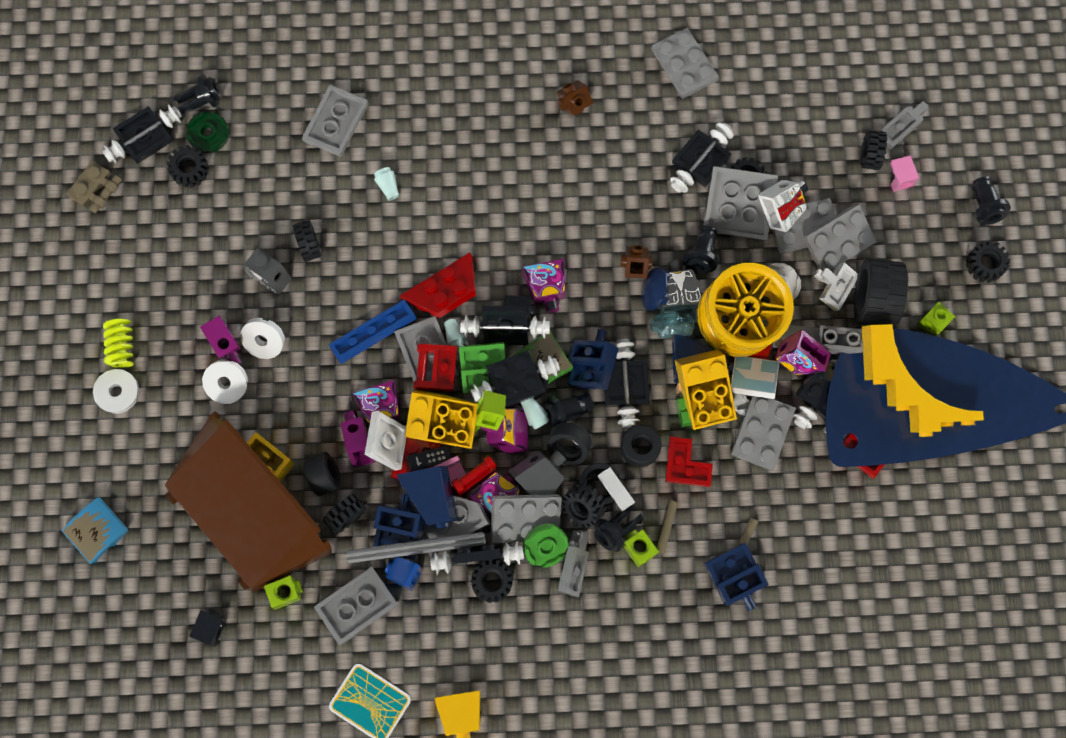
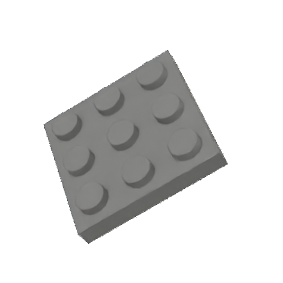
(735, 204)

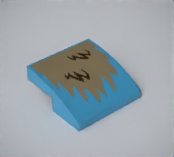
(95, 530)

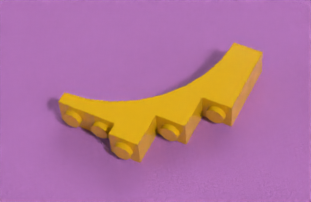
(885, 366)

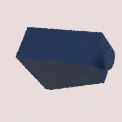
(685, 347)
(431, 494)

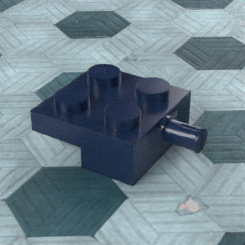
(592, 362)
(398, 525)
(736, 575)

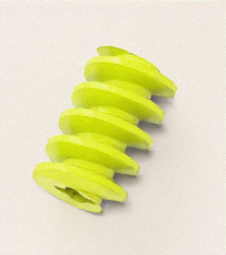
(115, 343)

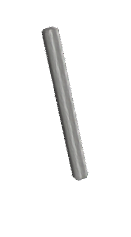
(415, 547)

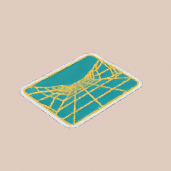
(369, 702)

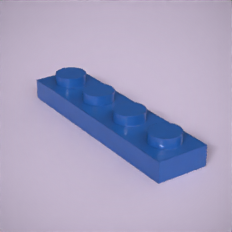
(372, 331)

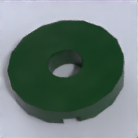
(210, 143)

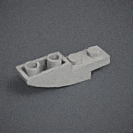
(832, 338)

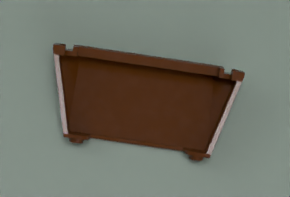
(244, 507)

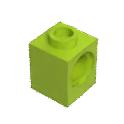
(936, 319)
(490, 410)
(650, 550)
(273, 592)

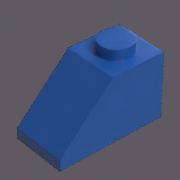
(403, 572)

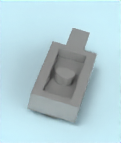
(904, 124)
(574, 564)

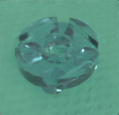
(671, 323)

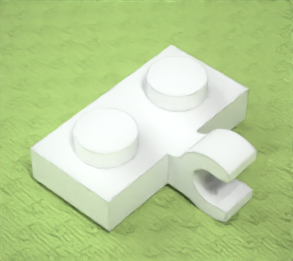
(838, 285)

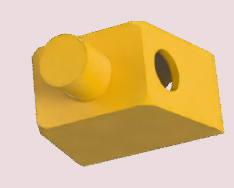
(459, 713)

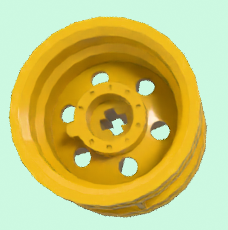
(762, 283)

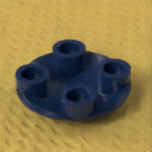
(655, 289)

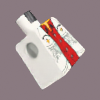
(783, 203)

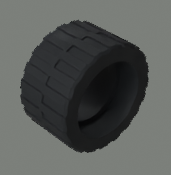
(880, 292)

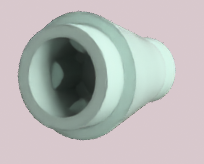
(386, 181)
(454, 335)
(534, 413)

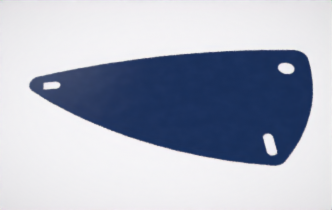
(959, 375)

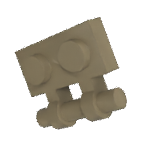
(90, 183)

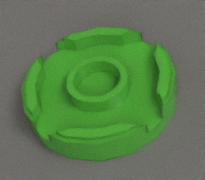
(545, 545)

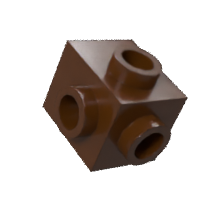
(574, 97)
(636, 261)

